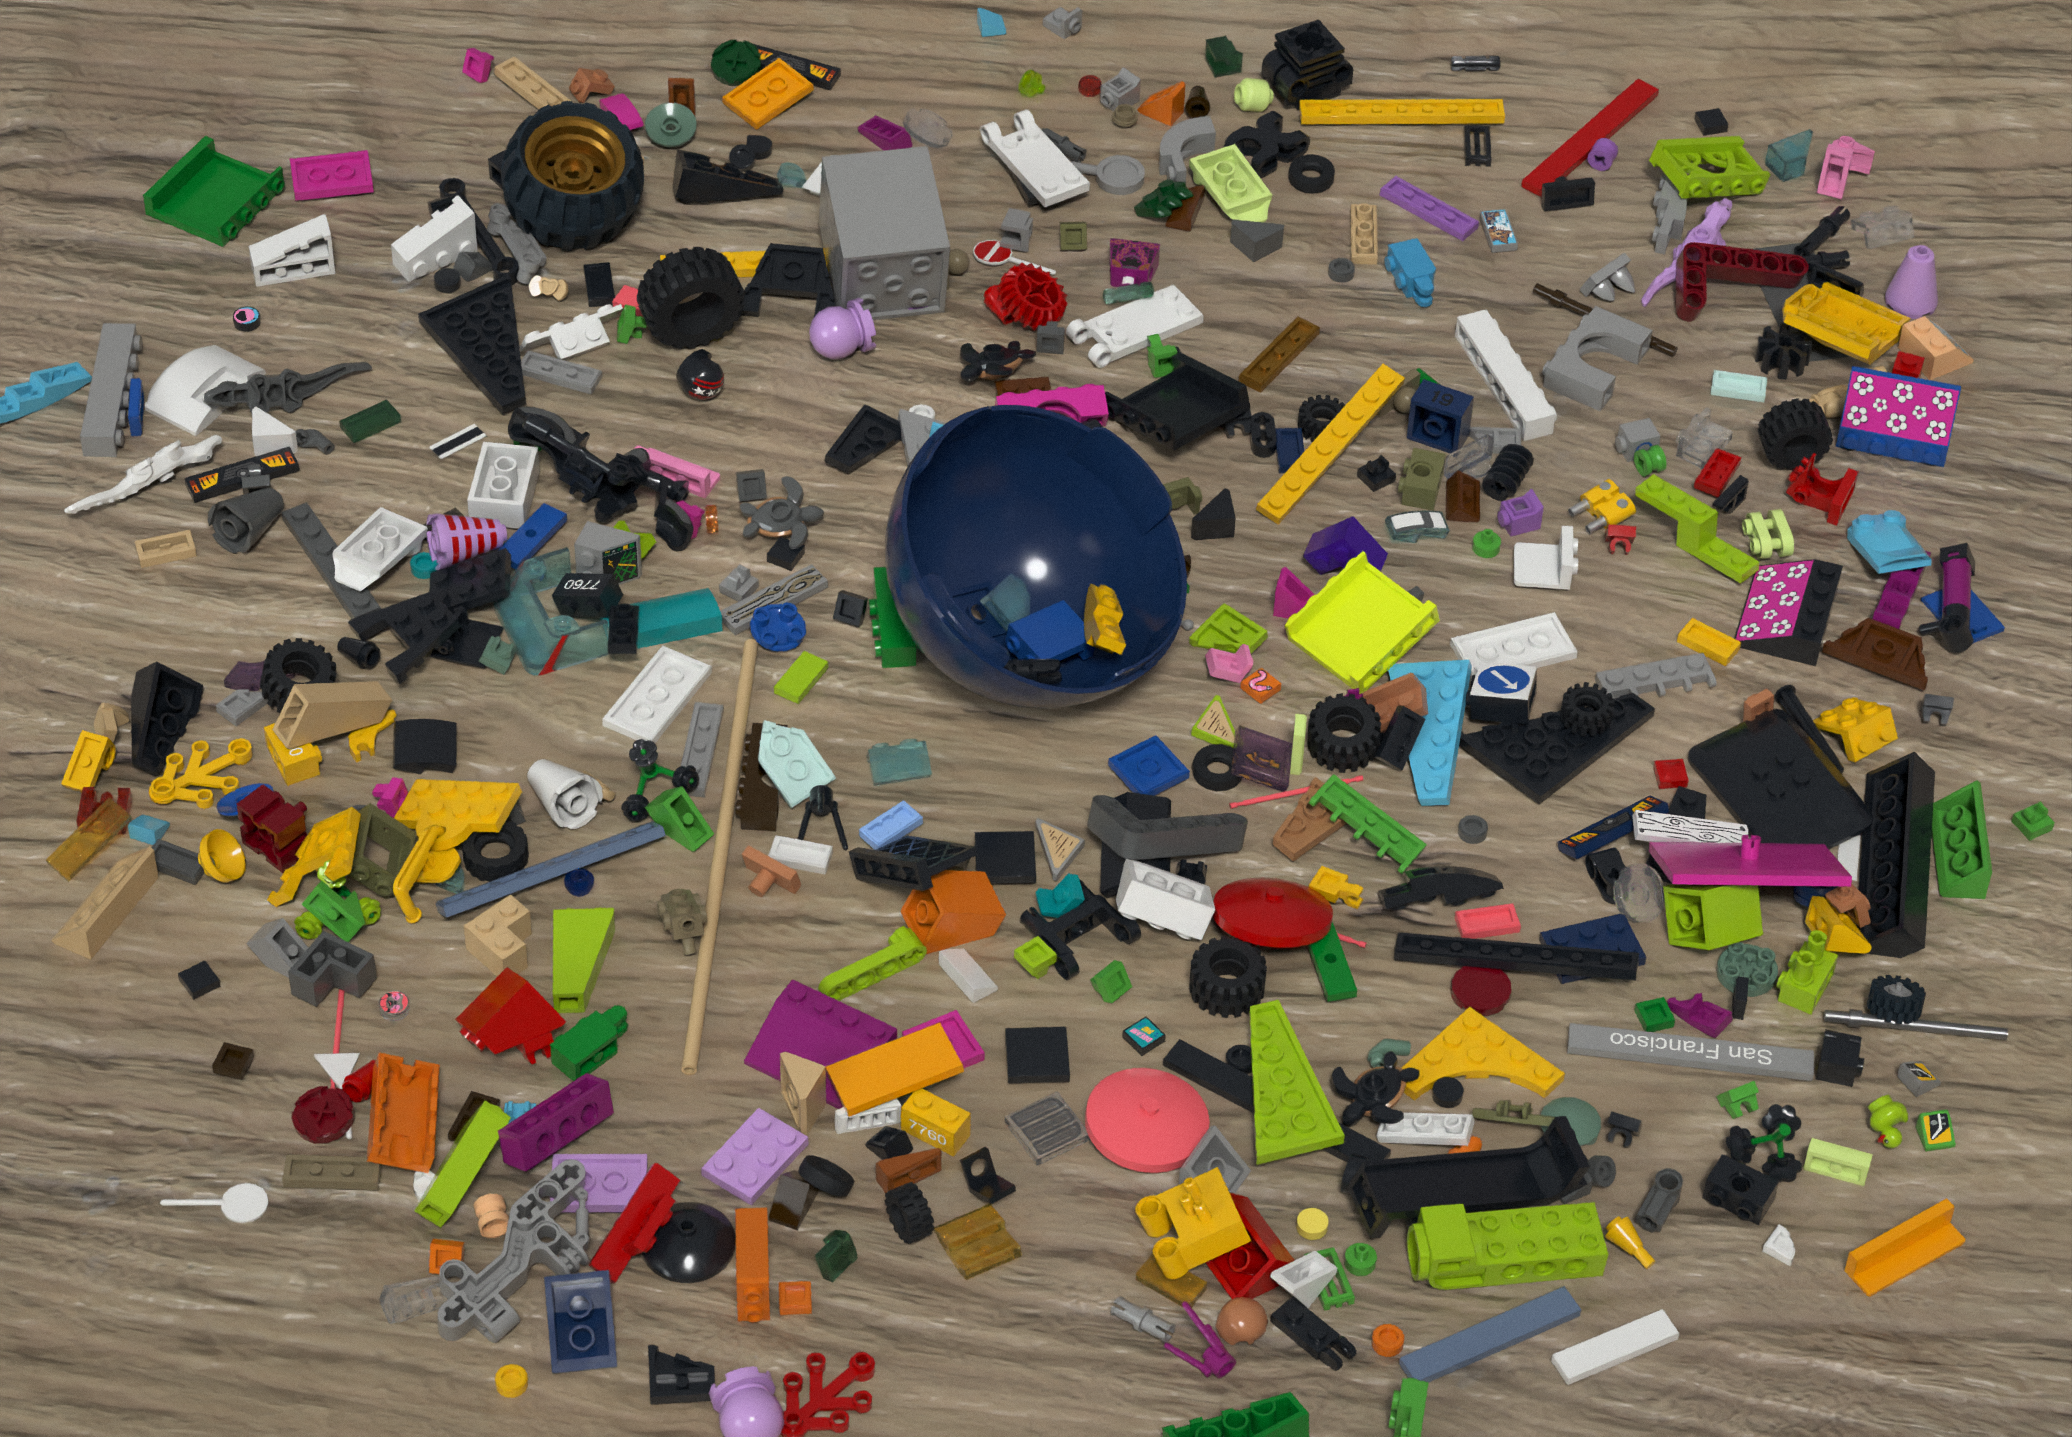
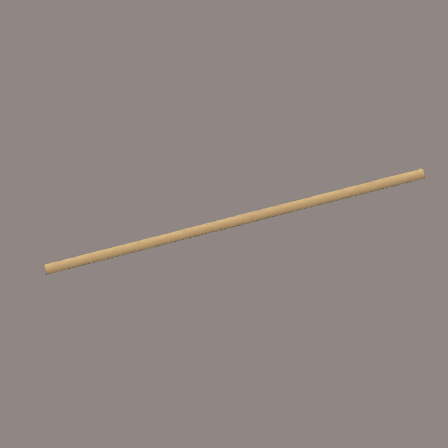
(719, 859)

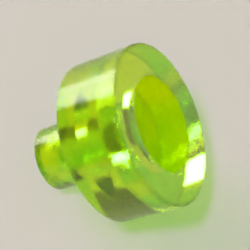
(1031, 83)

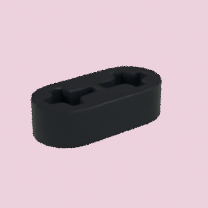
(1267, 435)

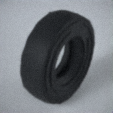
(1310, 184)
(1211, 780)
(826, 1176)

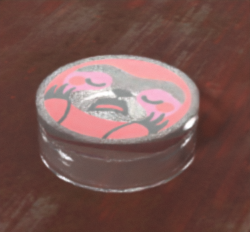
(394, 1005)

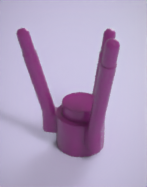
(1217, 1358)

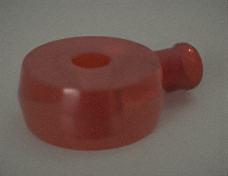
(1089, 86)

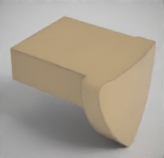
(108, 719)

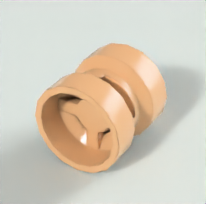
(491, 1214)

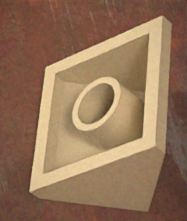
(803, 1089)

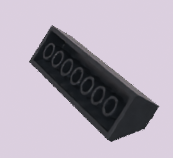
(1897, 855)

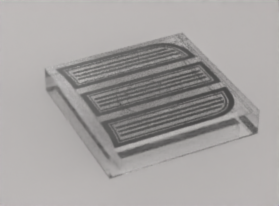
(1047, 1128)

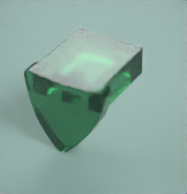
(836, 1254)

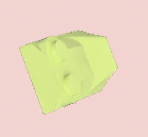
(1232, 183)

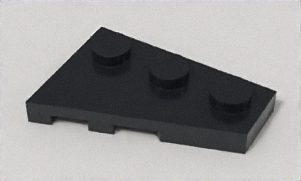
(864, 439)

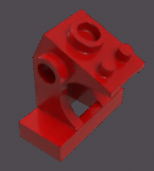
(1817, 492)

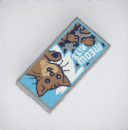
(1498, 230)

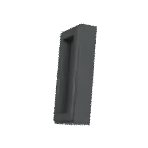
(177, 862)

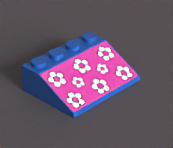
(1898, 416)

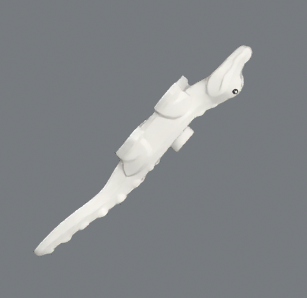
(149, 470)

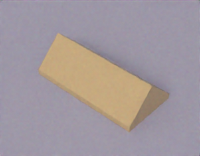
(108, 904)

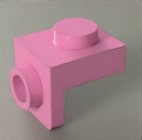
(1229, 665)

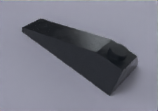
(705, 182)
(160, 711)

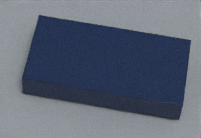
(1288, 447)

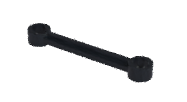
(484, 239)

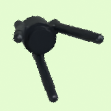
(821, 804)

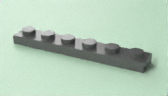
(319, 548)

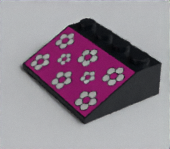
(1789, 609)

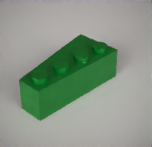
(1268, 1417)

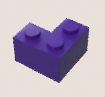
(1340, 543)

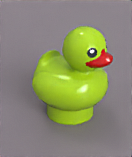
(1884, 1116)

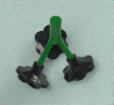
(1781, 1126)

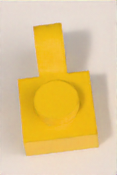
(1335, 885)

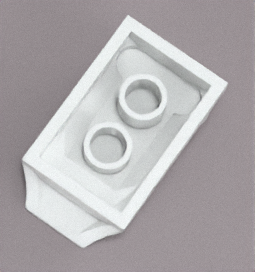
(376, 548)

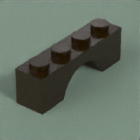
(759, 801)

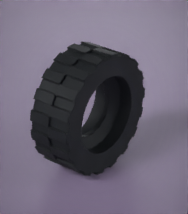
(493, 868)

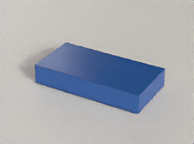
(136, 407)

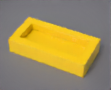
(1709, 641)

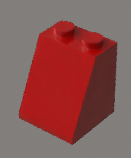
(507, 1014)

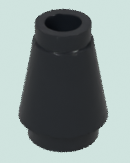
(361, 652)

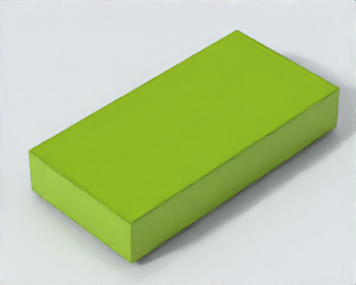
(801, 677)

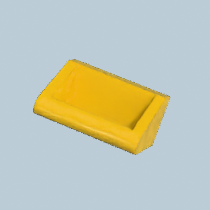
(1839, 928)

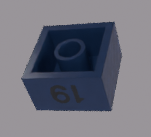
(1440, 417)

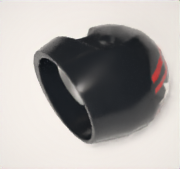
(700, 376)

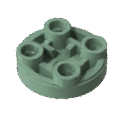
(1749, 962)

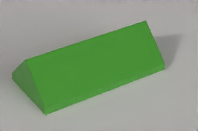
(1962, 844)

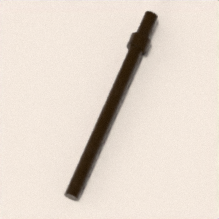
(1560, 299)

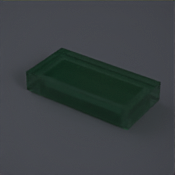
(370, 421)

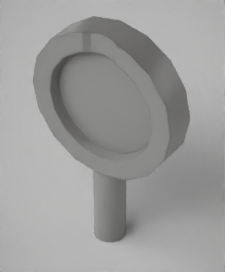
(1116, 174)

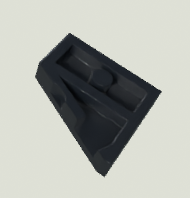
(678, 1378)

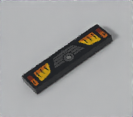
(816, 72)
(228, 477)

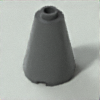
(244, 518)

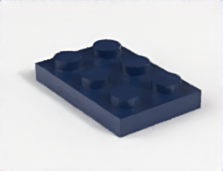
(1602, 933)

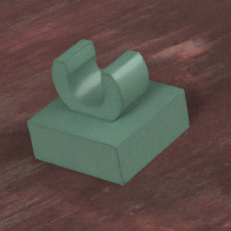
(498, 654)

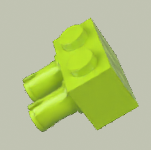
(1808, 974)

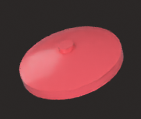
(1146, 1119)

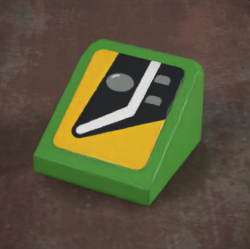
(1935, 1130)

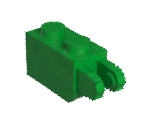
(589, 1042)

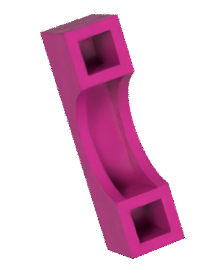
(1077, 403)

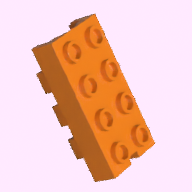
(403, 1113)

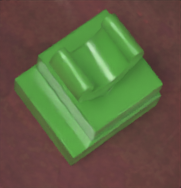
(1160, 356)

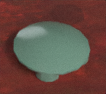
(1581, 1116)

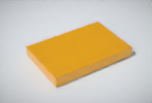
(767, 93)

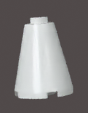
(565, 793)

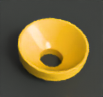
(226, 854)

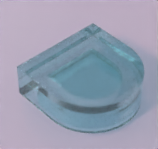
(791, 175)

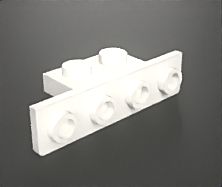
(576, 337)

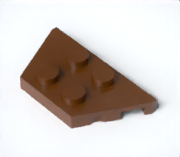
(1882, 651)

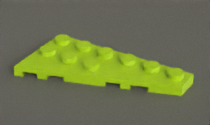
(1287, 1097)

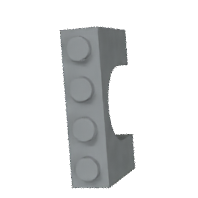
(1597, 333)

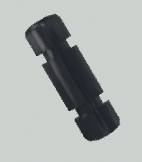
(1475, 63)

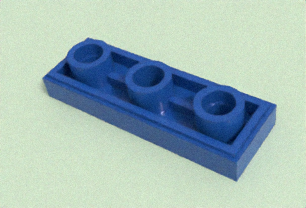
(534, 534)

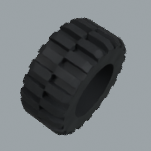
(680, 277)

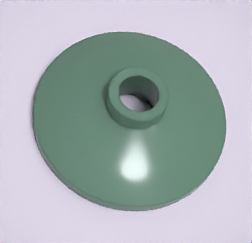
(670, 116)

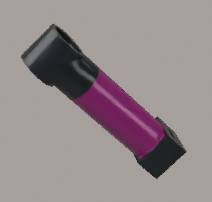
(1954, 626)

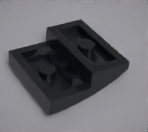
(424, 744)

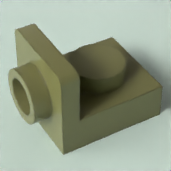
(1184, 493)

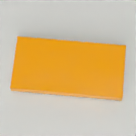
(894, 1069)

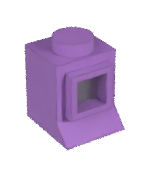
(1521, 514)

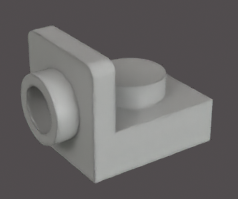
(1063, 22)

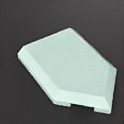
(792, 762)

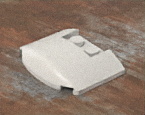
(181, 387)

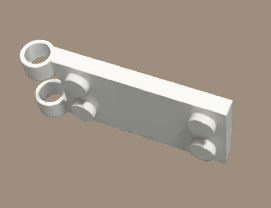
(1035, 160)
(1130, 324)

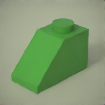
(680, 818)

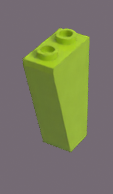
(579, 952)
(462, 1163)

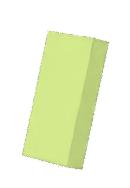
(1298, 744)

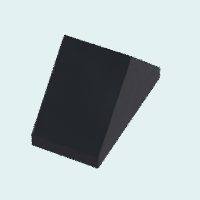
(1215, 519)

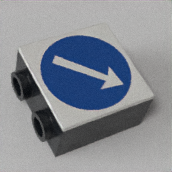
(1502, 692)

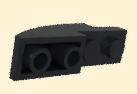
(1450, 882)

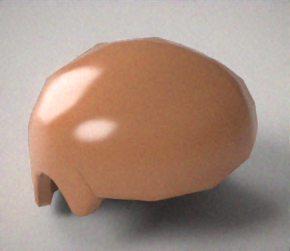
(1241, 1321)

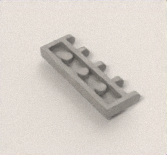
(1657, 676)

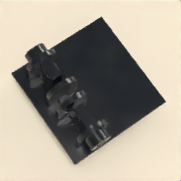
(468, 641)

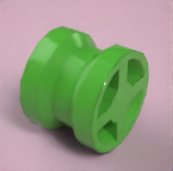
(1650, 460)

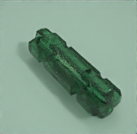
(1128, 293)

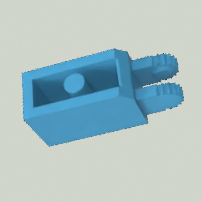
(1412, 270)

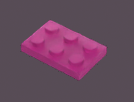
(331, 175)

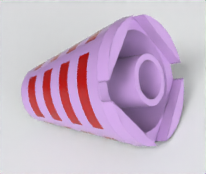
(462, 538)

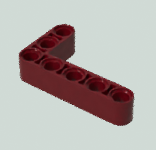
(1729, 269)

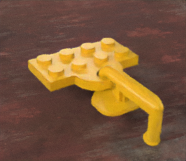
(444, 818)

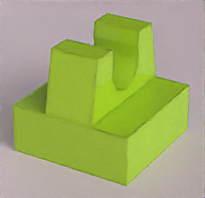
(1035, 957)

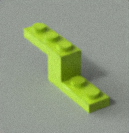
(1697, 528)

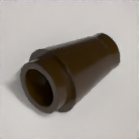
(1197, 103)

